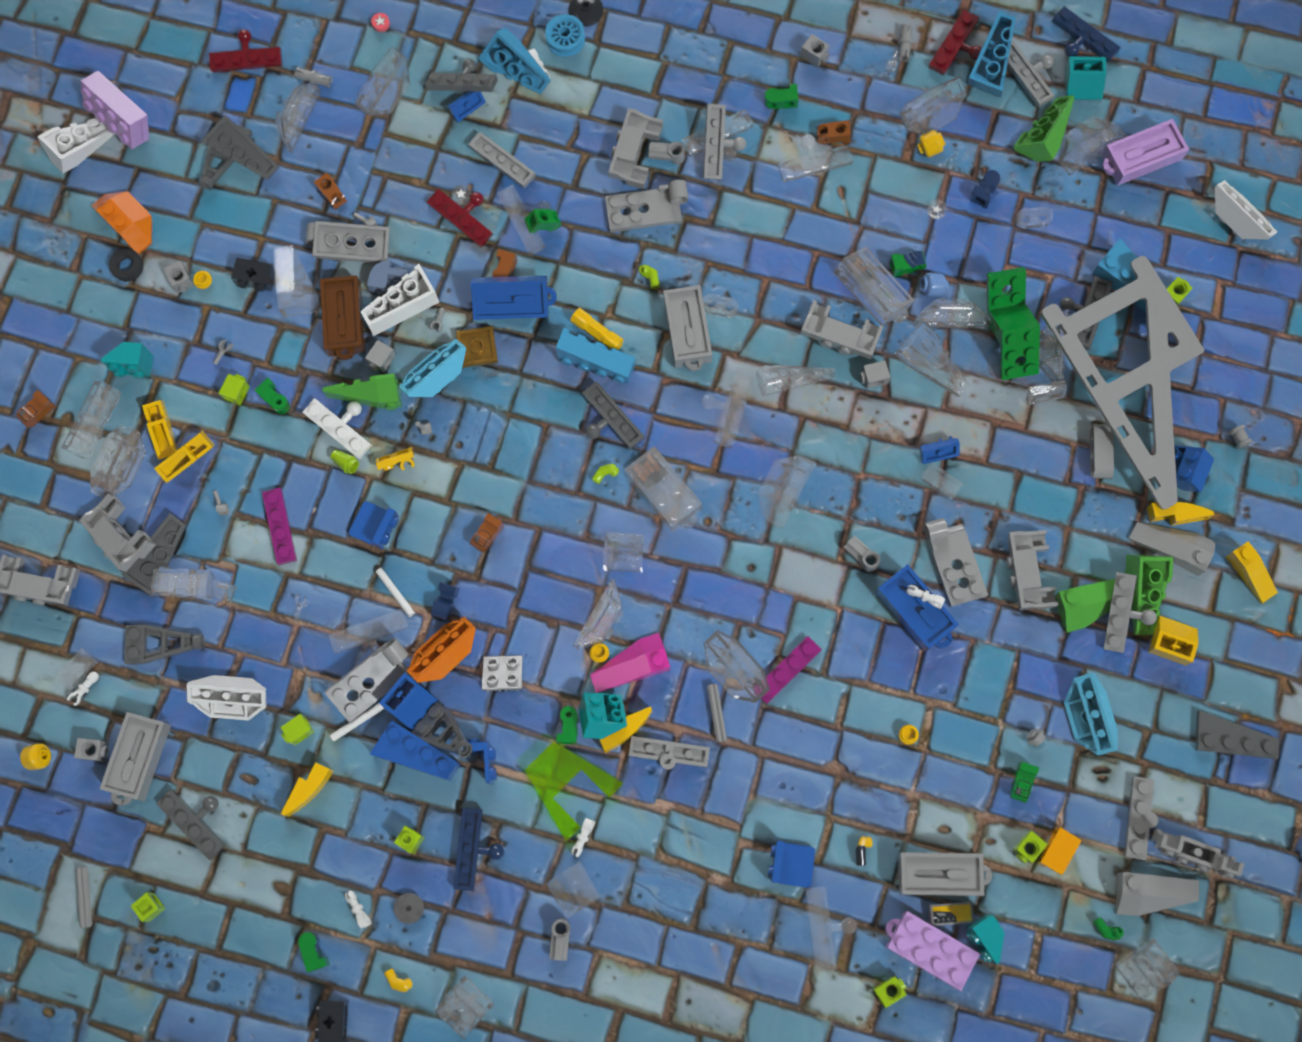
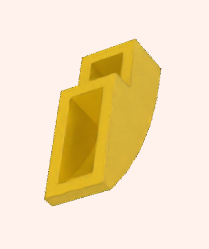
(160, 428)
(184, 456)
(1179, 513)
(634, 723)
(307, 789)

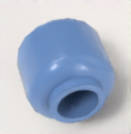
(933, 285)

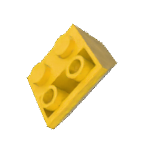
(1174, 641)

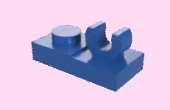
(466, 105)
(940, 450)

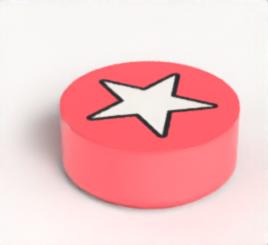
(380, 22)

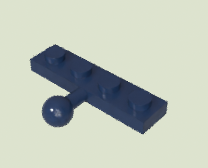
(1085, 35)
(469, 849)

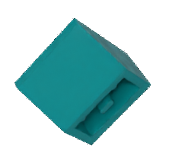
(1085, 77)
(129, 359)
(601, 714)
(988, 937)

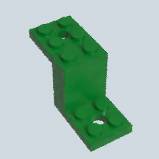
(1013, 323)

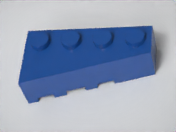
(408, 750)

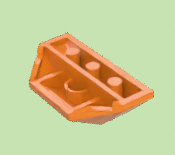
(126, 218)
(442, 651)

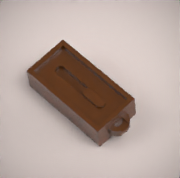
(342, 317)

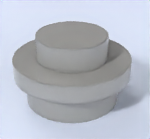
(1035, 737)

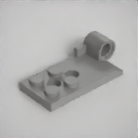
(661, 202)
(330, 241)
(950, 545)
(383, 666)

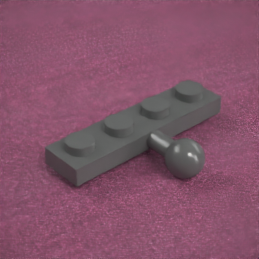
(462, 81)
(1098, 290)
(612, 416)
(191, 822)

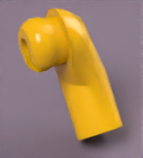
(397, 983)

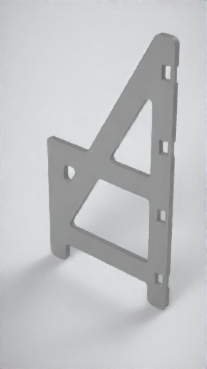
(1162, 318)

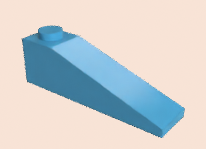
(510, 58)

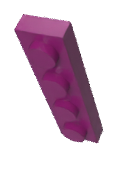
(279, 526)
(790, 667)

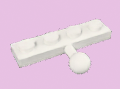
(338, 427)

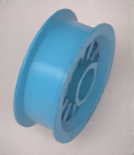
(565, 25)

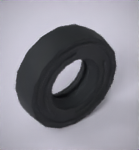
(118, 257)

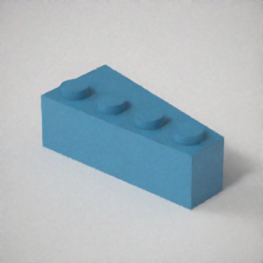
(992, 61)
(1116, 268)
(594, 357)

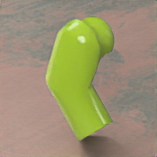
(651, 274)
(605, 470)

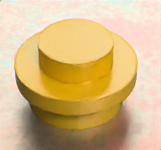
(202, 279)
(599, 652)
(908, 734)

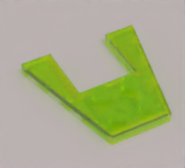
(553, 771)

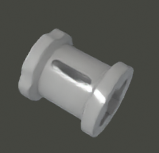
(1240, 436)

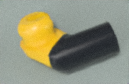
(861, 850)

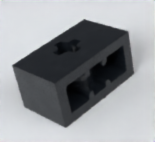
(261, 273)
(334, 1010)

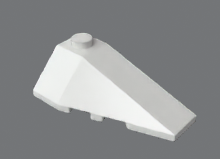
(73, 144)

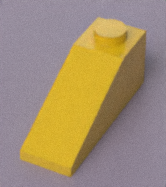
(1252, 571)

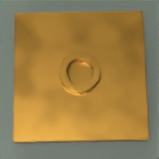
(479, 346)

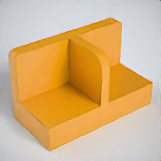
(1059, 851)

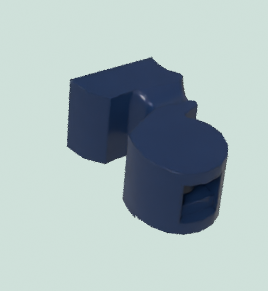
(988, 185)
(443, 604)

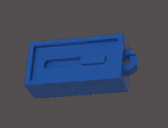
(511, 297)
(921, 619)

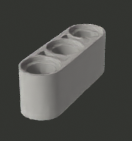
(1101, 452)

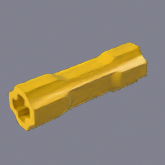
(587, 323)

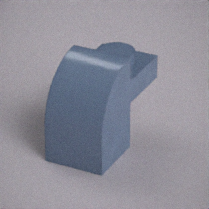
(382, 275)

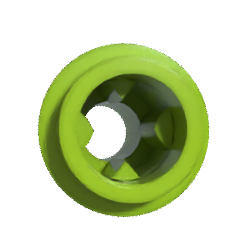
(346, 462)

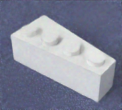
(401, 302)

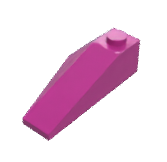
(638, 661)

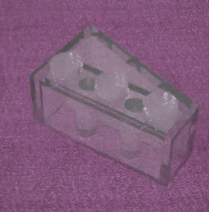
(182, 583)

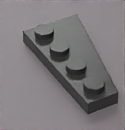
(236, 145)
(166, 541)
(1226, 737)

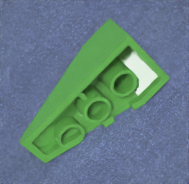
(1047, 133)
(378, 392)
(1151, 581)
(1084, 604)

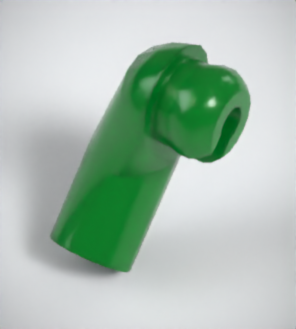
(1108, 932)

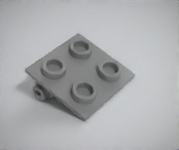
(502, 673)

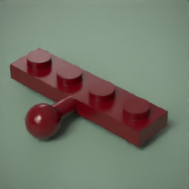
(955, 42)
(245, 58)
(460, 216)

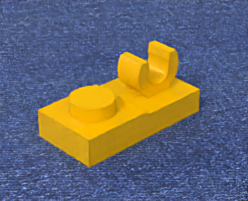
(387, 462)

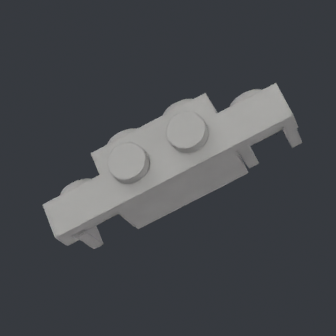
(630, 141)
(840, 335)
(112, 537)
(1025, 570)
(34, 587)
(1199, 854)

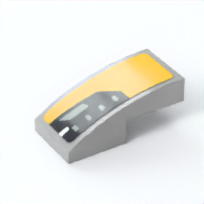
(950, 913)

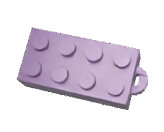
(114, 110)
(1144, 152)
(931, 950)

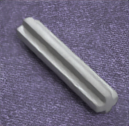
(717, 714)
(83, 897)

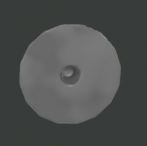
(408, 908)

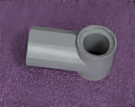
(665, 151)
(861, 552)
(559, 941)

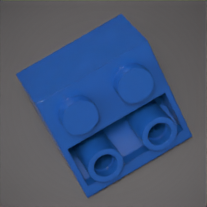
(1192, 467)
(408, 701)

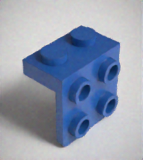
(374, 524)
(489, 752)
(791, 864)

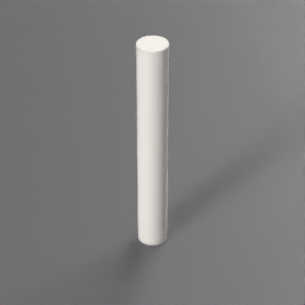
(395, 592)
(356, 722)

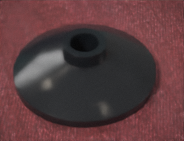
(589, 15)

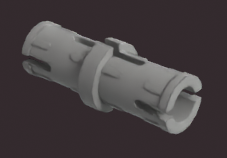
(905, 42)
(313, 76)

